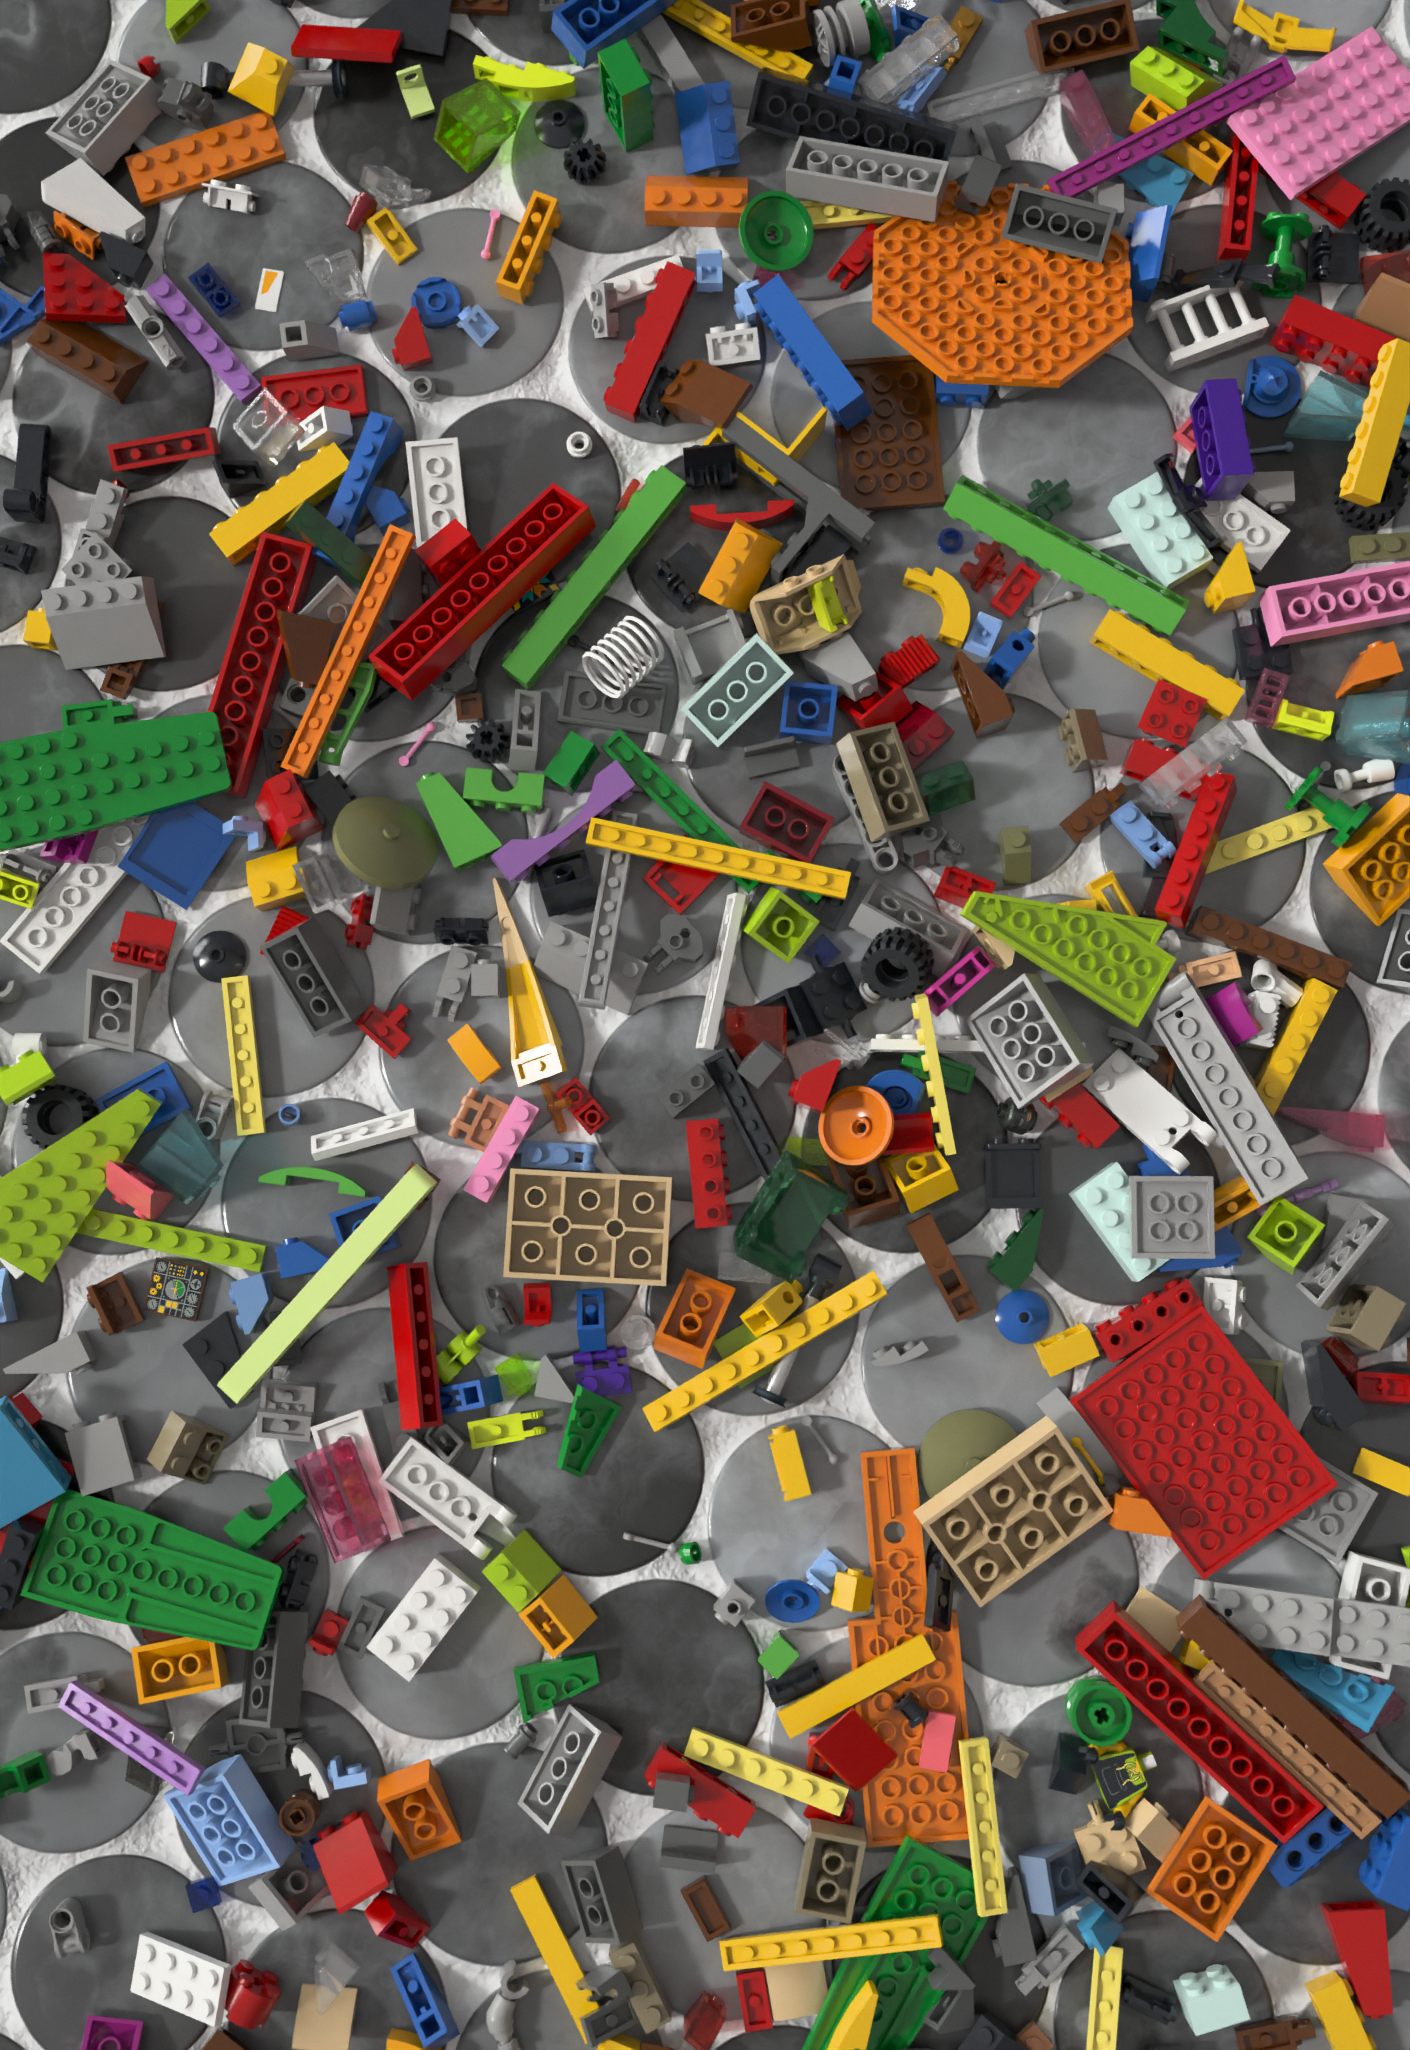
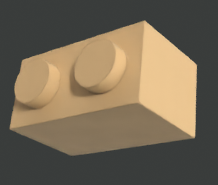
(1152, 1828)

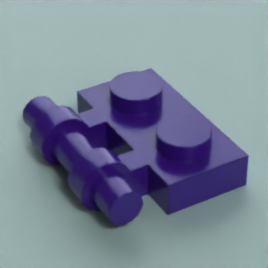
(607, 1380)

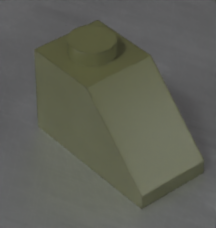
(1015, 855)

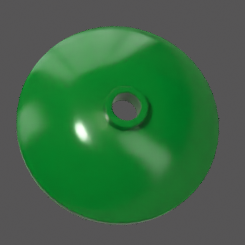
(787, 221)

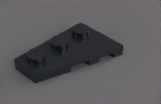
(215, 1352)

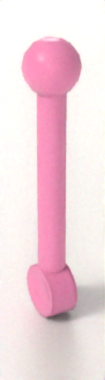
(495, 216)
(404, 760)

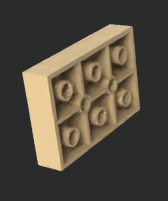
(588, 1227)
(1013, 1511)

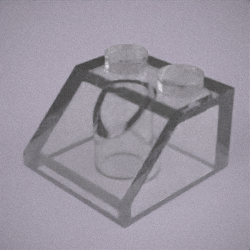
(269, 427)

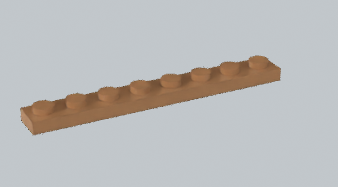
(1287, 1750)

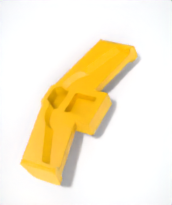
(1283, 31)

